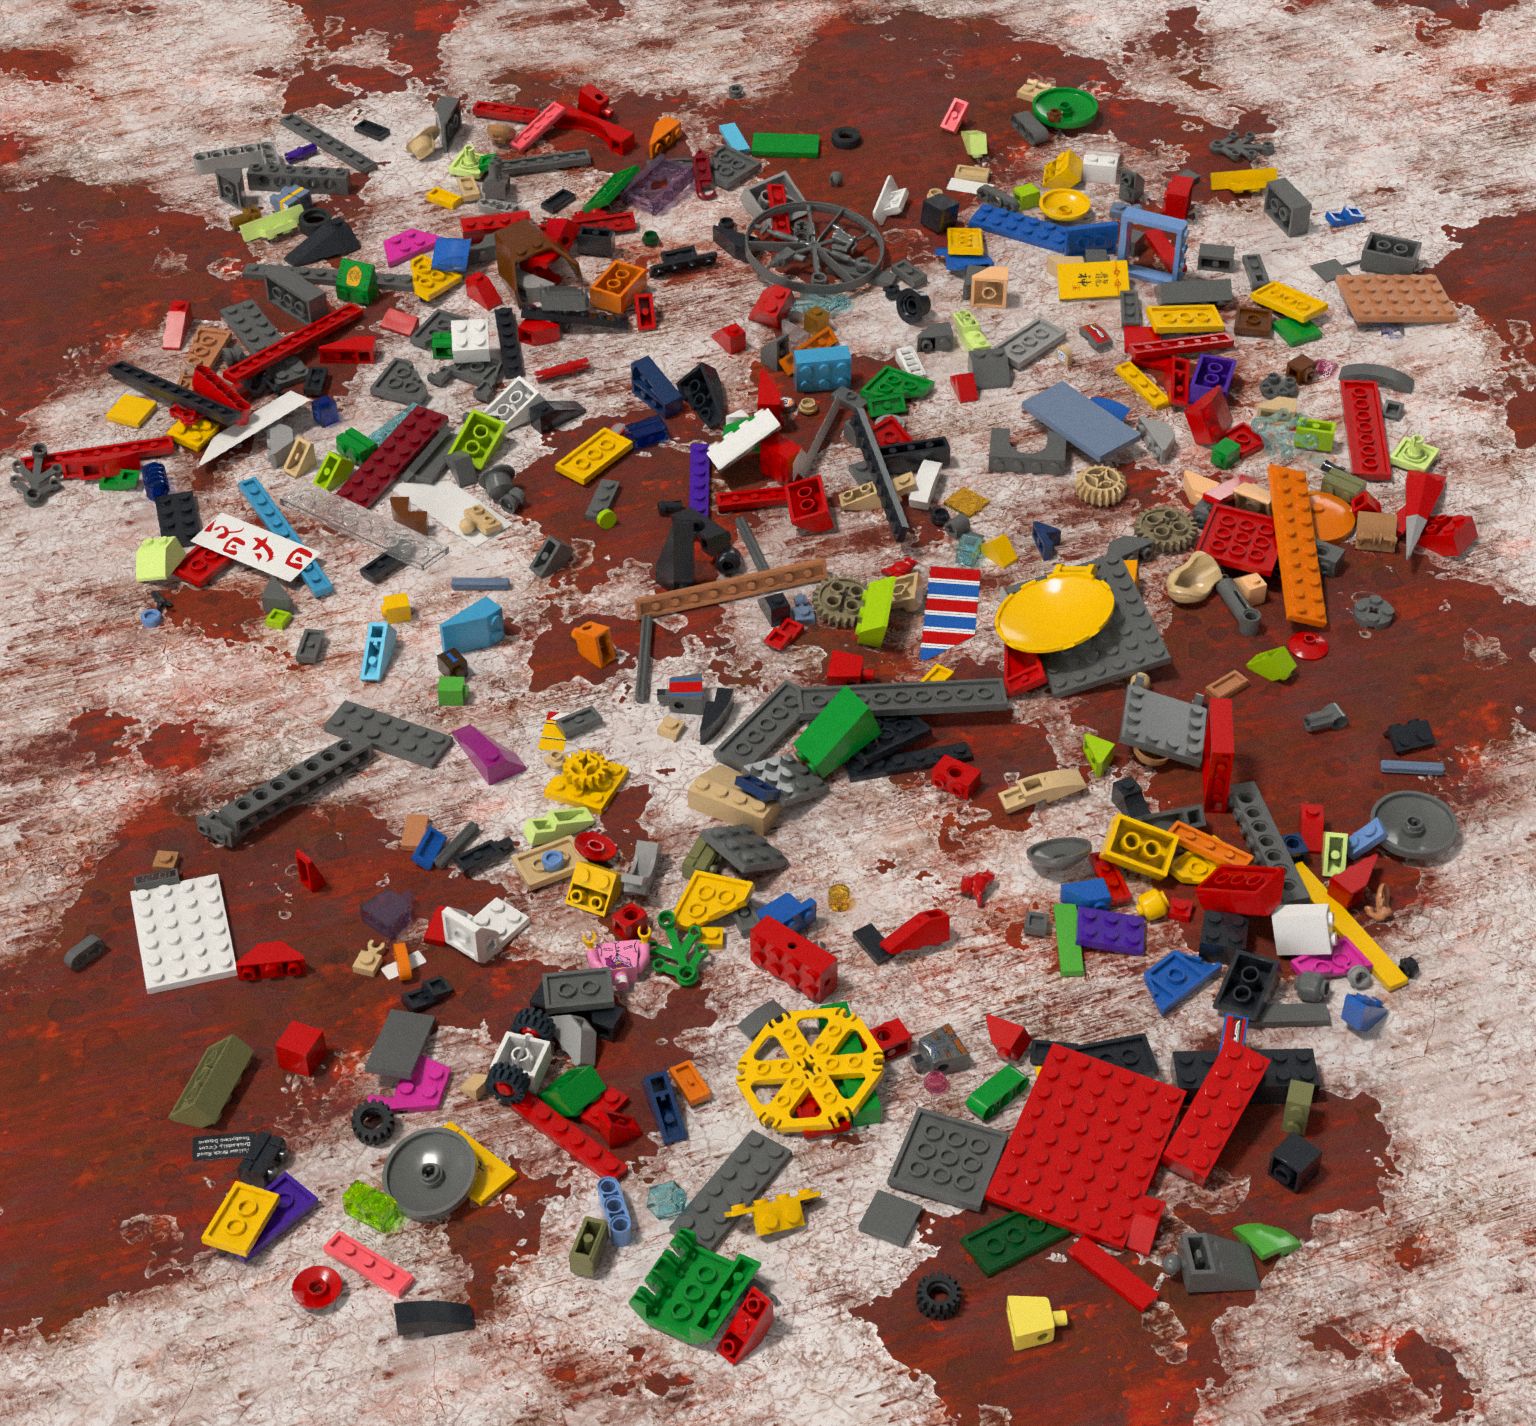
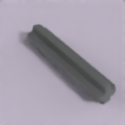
(456, 845)

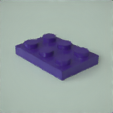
(1110, 931)

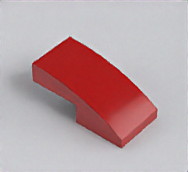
(785, 635)

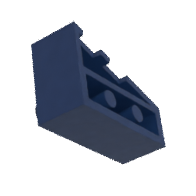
(655, 388)

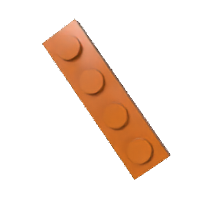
(822, 339)
(1209, 846)

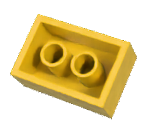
(1139, 846)

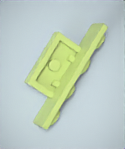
(273, 224)

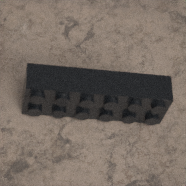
(1191, 1068)

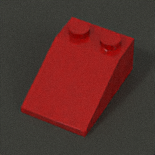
(770, 398)
(1209, 417)

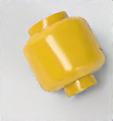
(1152, 904)

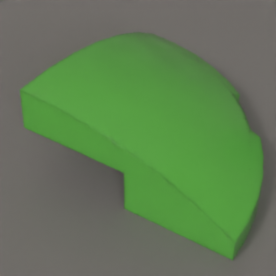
(1266, 1239)

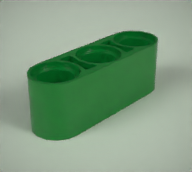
(997, 1092)

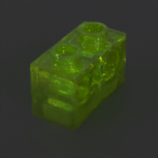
(370, 1206)

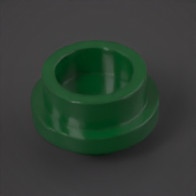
(650, 238)

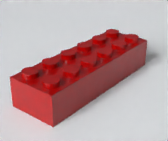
(1215, 1112)

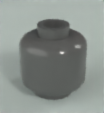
(1312, 986)

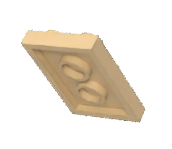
(530, 863)

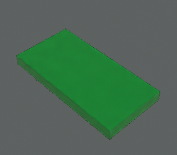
(785, 145)
(611, 189)

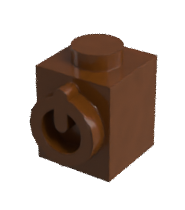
(1301, 368)

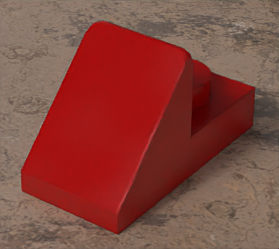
(964, 387)

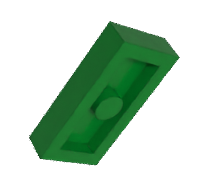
(886, 405)

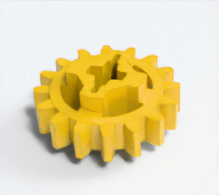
(585, 769)

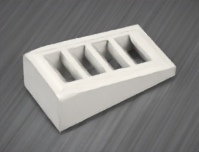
(909, 361)

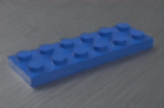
(1019, 227)

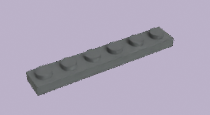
(546, 162)

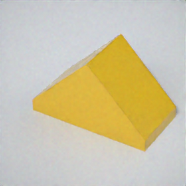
(999, 551)

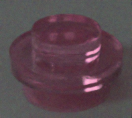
(935, 1082)

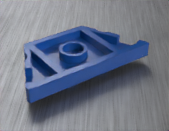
(1177, 978)

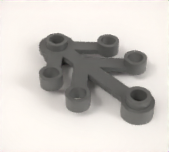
(1240, 147)
(39, 452)

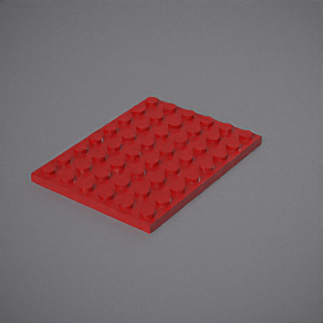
(1086, 1146)

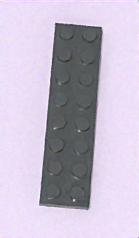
(258, 333)

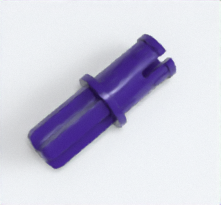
(300, 152)

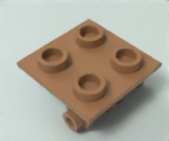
(1376, 531)

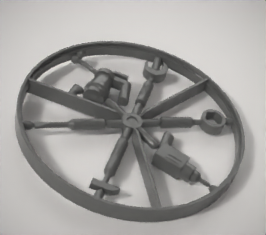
(795, 248)

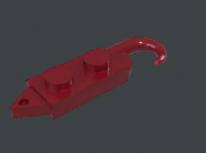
(702, 174)

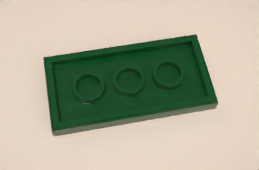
(1010, 1241)

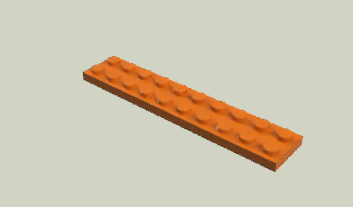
(1296, 546)

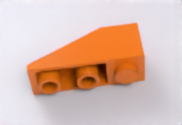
(664, 134)

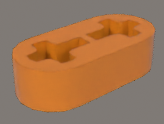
(402, 961)

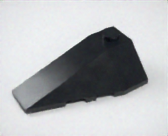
(328, 240)
(704, 394)
(677, 558)

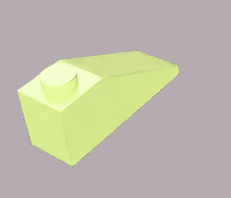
(975, 142)

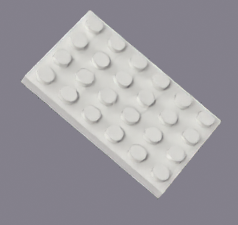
(183, 934)

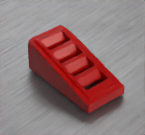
(308, 872)

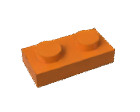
(690, 1083)

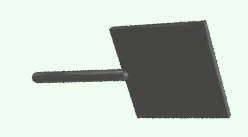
(1329, 269)

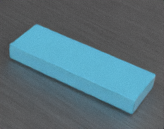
(734, 137)

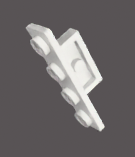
(890, 201)

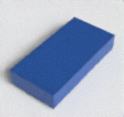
(428, 848)

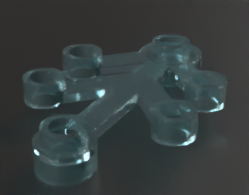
(840, 302)
(1282, 432)

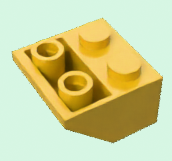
(1063, 171)
(594, 888)

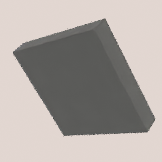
(890, 1218)

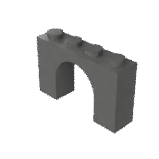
(1007, 459)

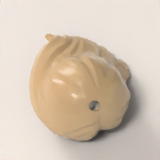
(1194, 579)

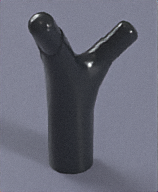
(160, 600)

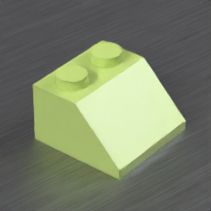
(158, 558)

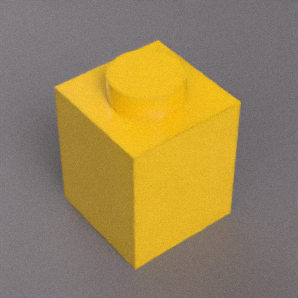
(396, 608)

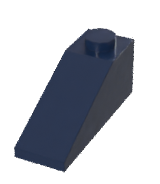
(664, 1106)

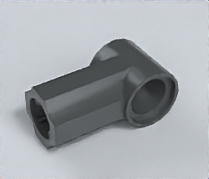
(1330, 716)

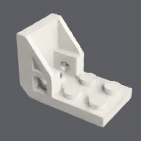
(486, 931)

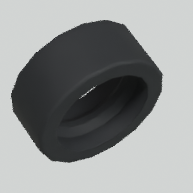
(312, 215)

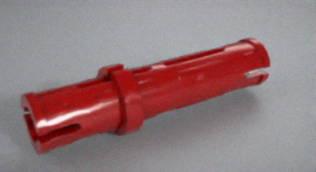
(563, 369)

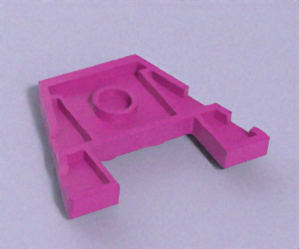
(423, 1091)

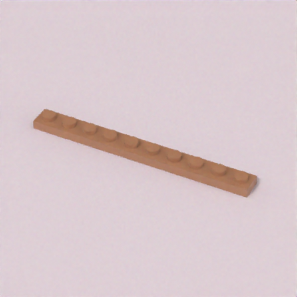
(731, 588)

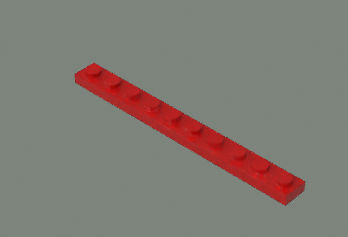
(292, 343)

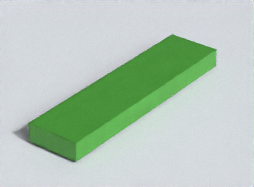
(1068, 953)

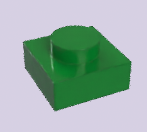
(484, 160)

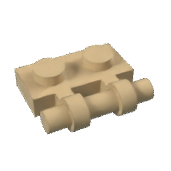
(1030, 90)

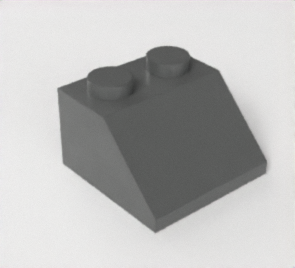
(989, 368)

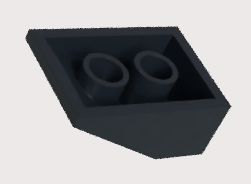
(1248, 985)

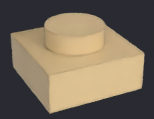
(671, 728)

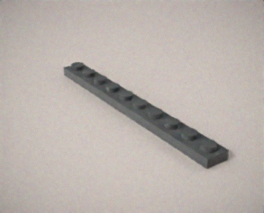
(328, 277)

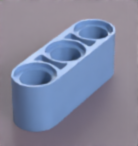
(619, 1221)

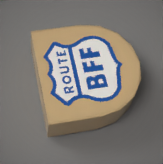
(1064, 354)

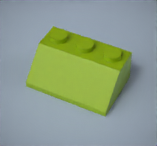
(875, 612)

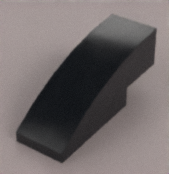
(716, 714)
(432, 1317)

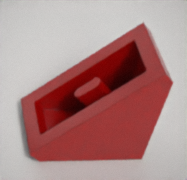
(617, 1128)

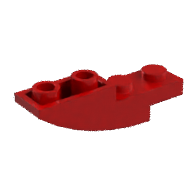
(100, 466)

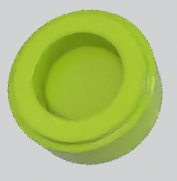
(606, 519)

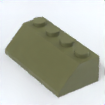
(212, 1083)

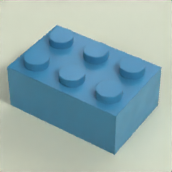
(821, 368)

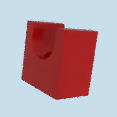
(539, 266)

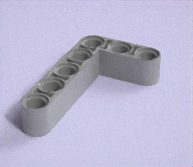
(236, 157)

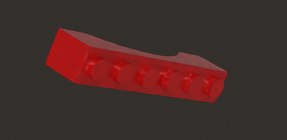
(617, 138)

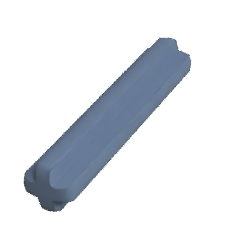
(479, 583)
(1411, 767)

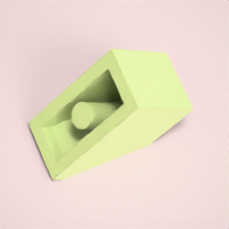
(1334, 853)

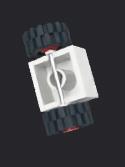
(521, 1057)

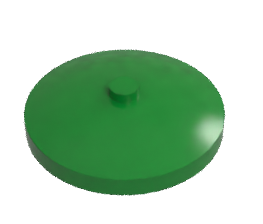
(1076, 105)

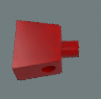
(594, 102)
(562, 231)
(847, 670)

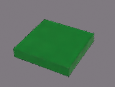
(1296, 332)

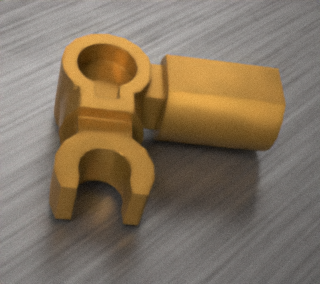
(249, 214)

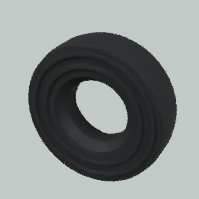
(853, 133)

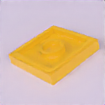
(131, 411)

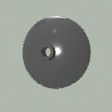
(1059, 852)

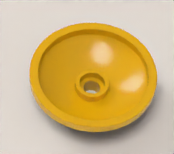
(1064, 204)

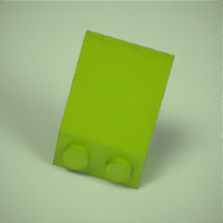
(480, 438)

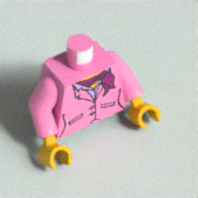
(623, 957)

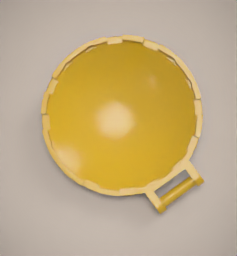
(1055, 610)

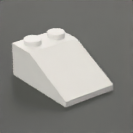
(1100, 167)
(514, 403)

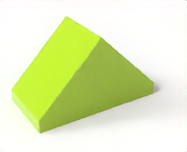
(1098, 752)

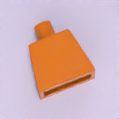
(595, 643)

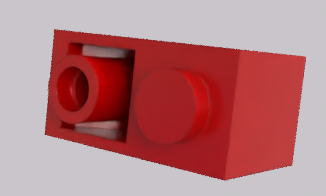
(538, 332)

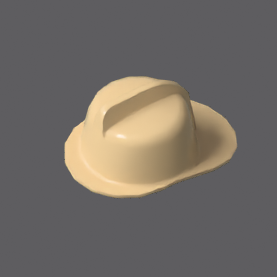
(423, 143)

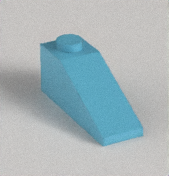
(378, 650)

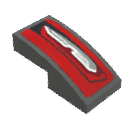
(1096, 335)

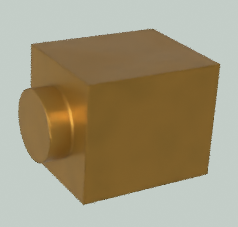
(815, 320)

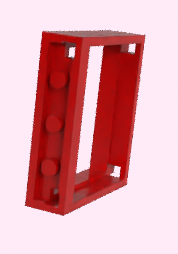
(1217, 755)

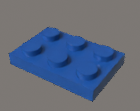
(1091, 236)

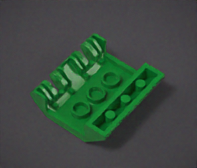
(693, 1291)

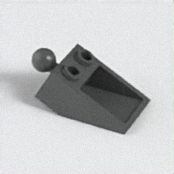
(1213, 1264)

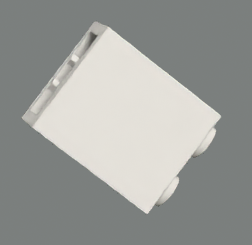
(1304, 929)

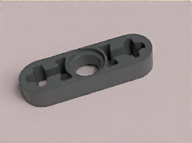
(988, 195)
(804, 234)

